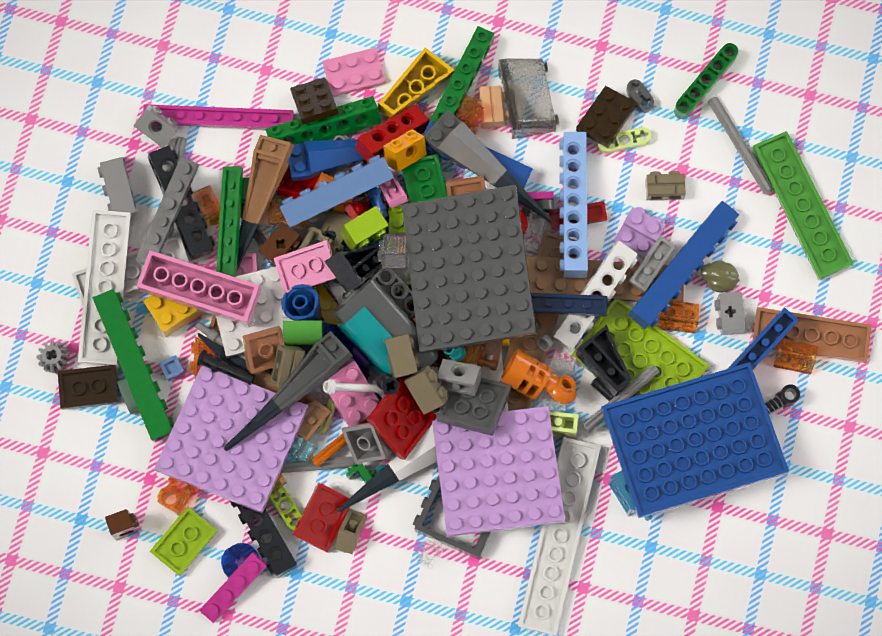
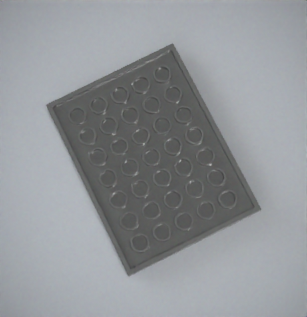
(468, 269)

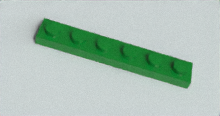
(229, 220)

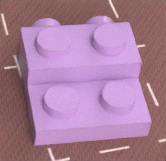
(640, 231)

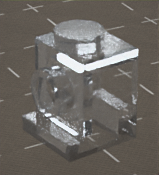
(423, 559)

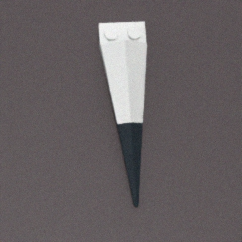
(397, 469)

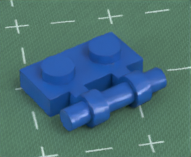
(375, 200)

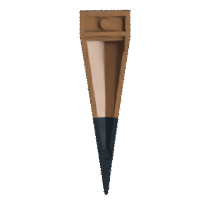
(266, 173)
(316, 413)

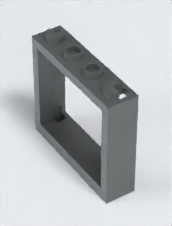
(419, 528)

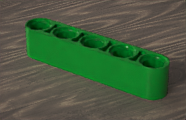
(710, 73)

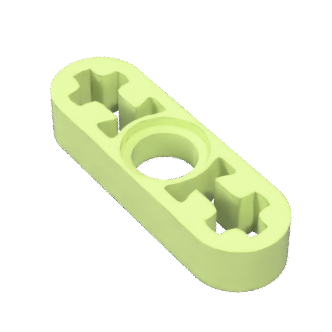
(628, 133)

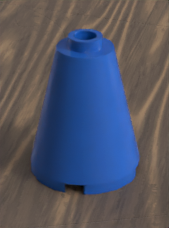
(302, 304)

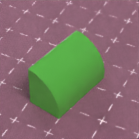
(302, 332)

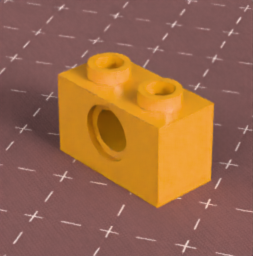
(405, 150)

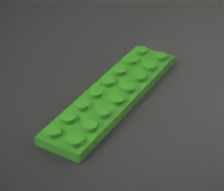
(802, 205)

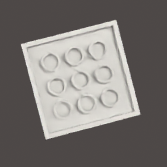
(266, 314)

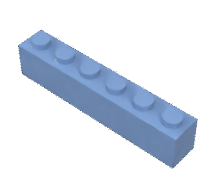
(336, 191)

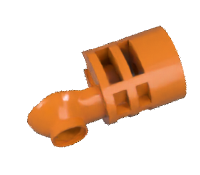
(532, 376)

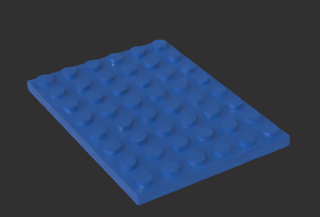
(694, 440)

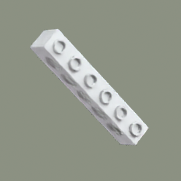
(627, 257)

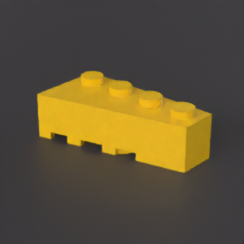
(417, 81)

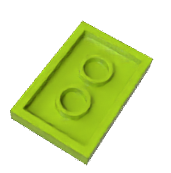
(183, 541)

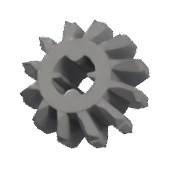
(53, 349)

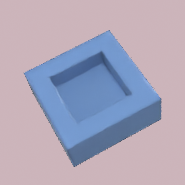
(171, 368)

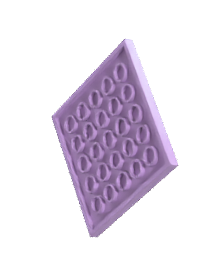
(212, 417)
(501, 477)

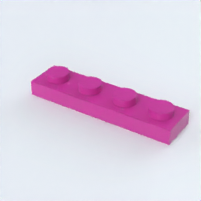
(233, 587)

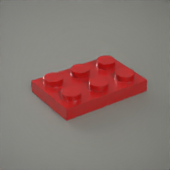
(320, 518)

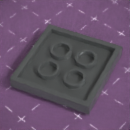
(476, 412)

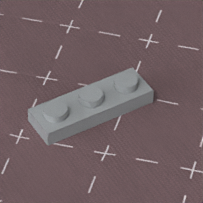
(652, 264)

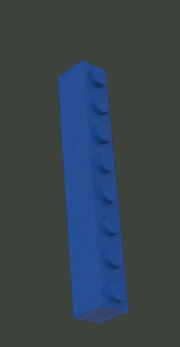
(683, 265)

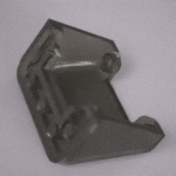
(527, 96)

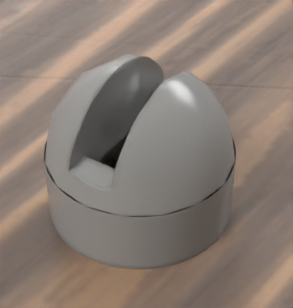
(545, 338)

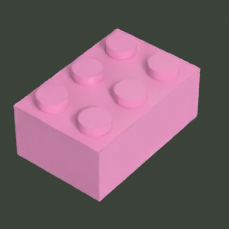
(352, 405)

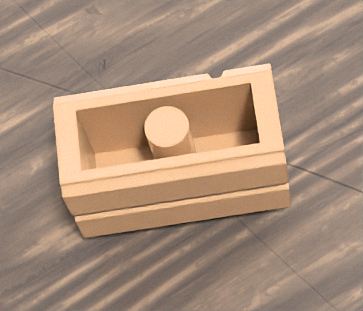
(492, 101)

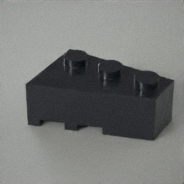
(354, 266)
(604, 361)

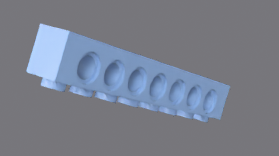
(579, 266)

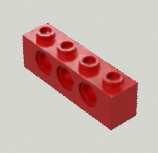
(372, 142)

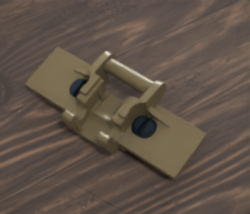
(329, 231)

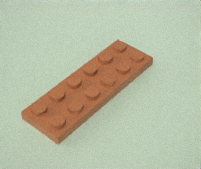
(832, 336)

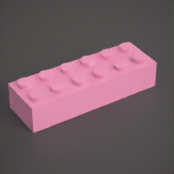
(199, 288)

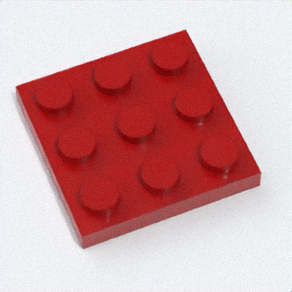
(400, 420)

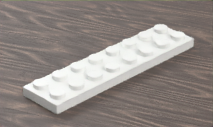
(104, 272)

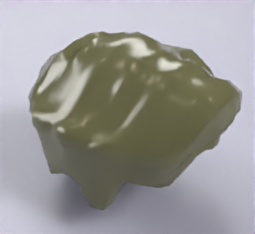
(720, 276)

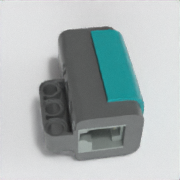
(377, 314)

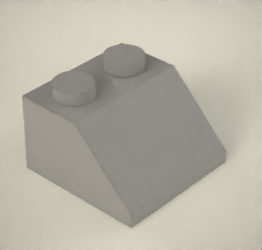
(365, 443)

